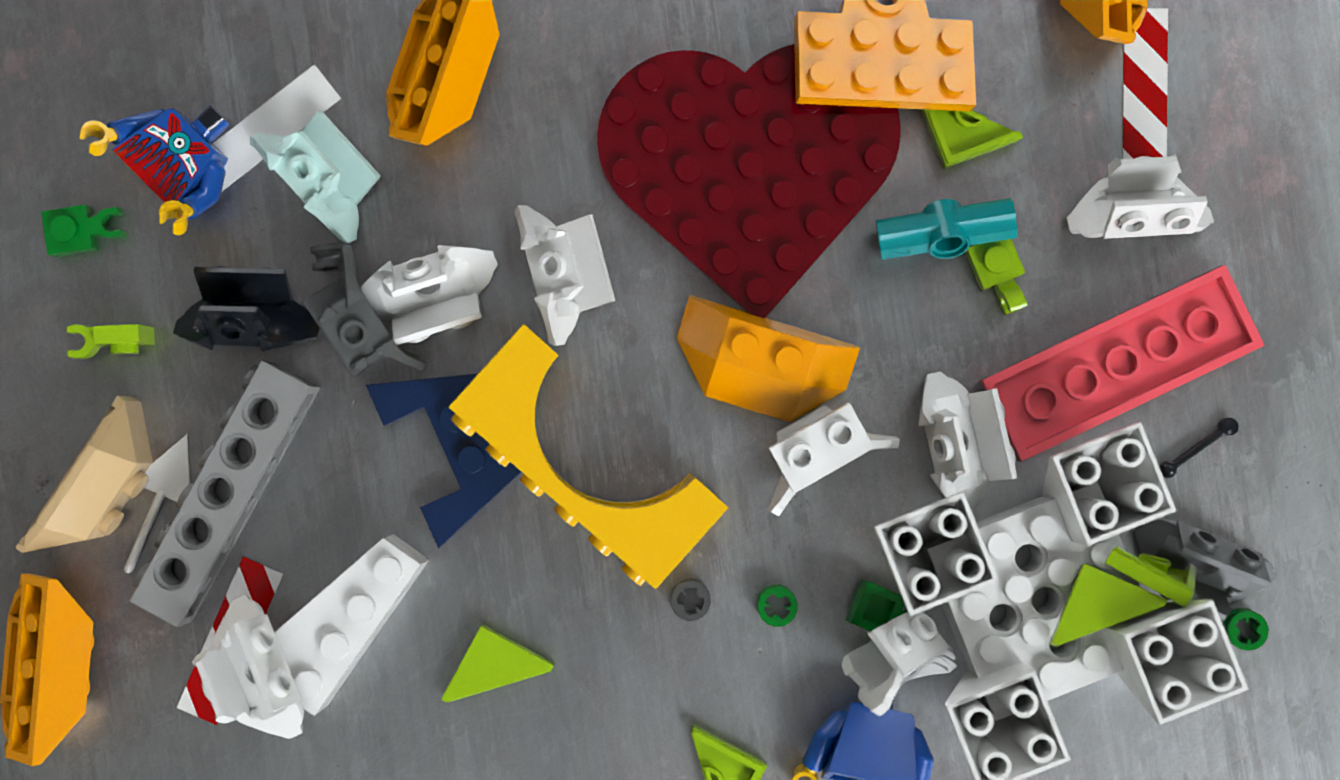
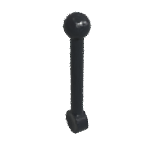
(1226, 426)

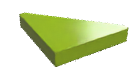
(965, 135)
(1156, 574)
(1100, 602)
(493, 663)
(724, 760)

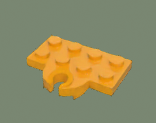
(884, 57)

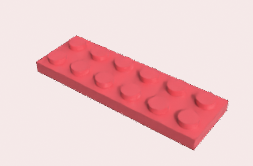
(1124, 362)

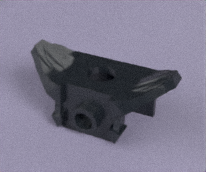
(245, 310)

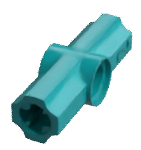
(947, 228)

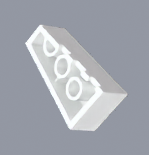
(343, 620)

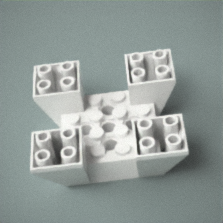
(1000, 708)

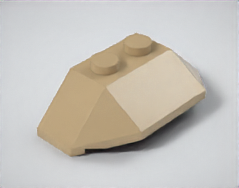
(97, 483)

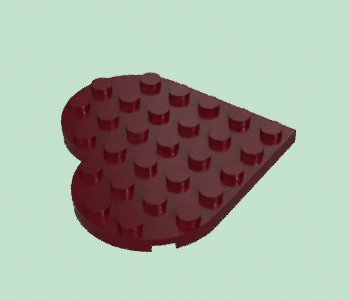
(739, 168)

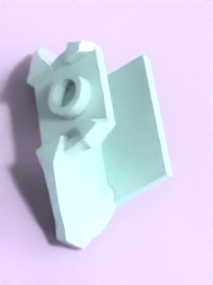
(322, 172)

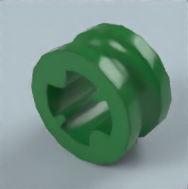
(774, 619)
(1258, 626)

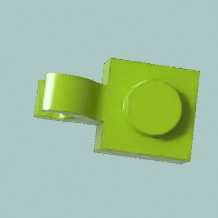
(997, 266)
(120, 339)

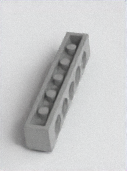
(155, 584)

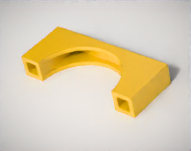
(644, 533)

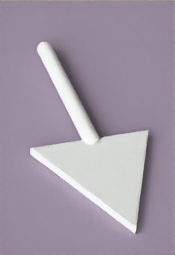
(167, 479)

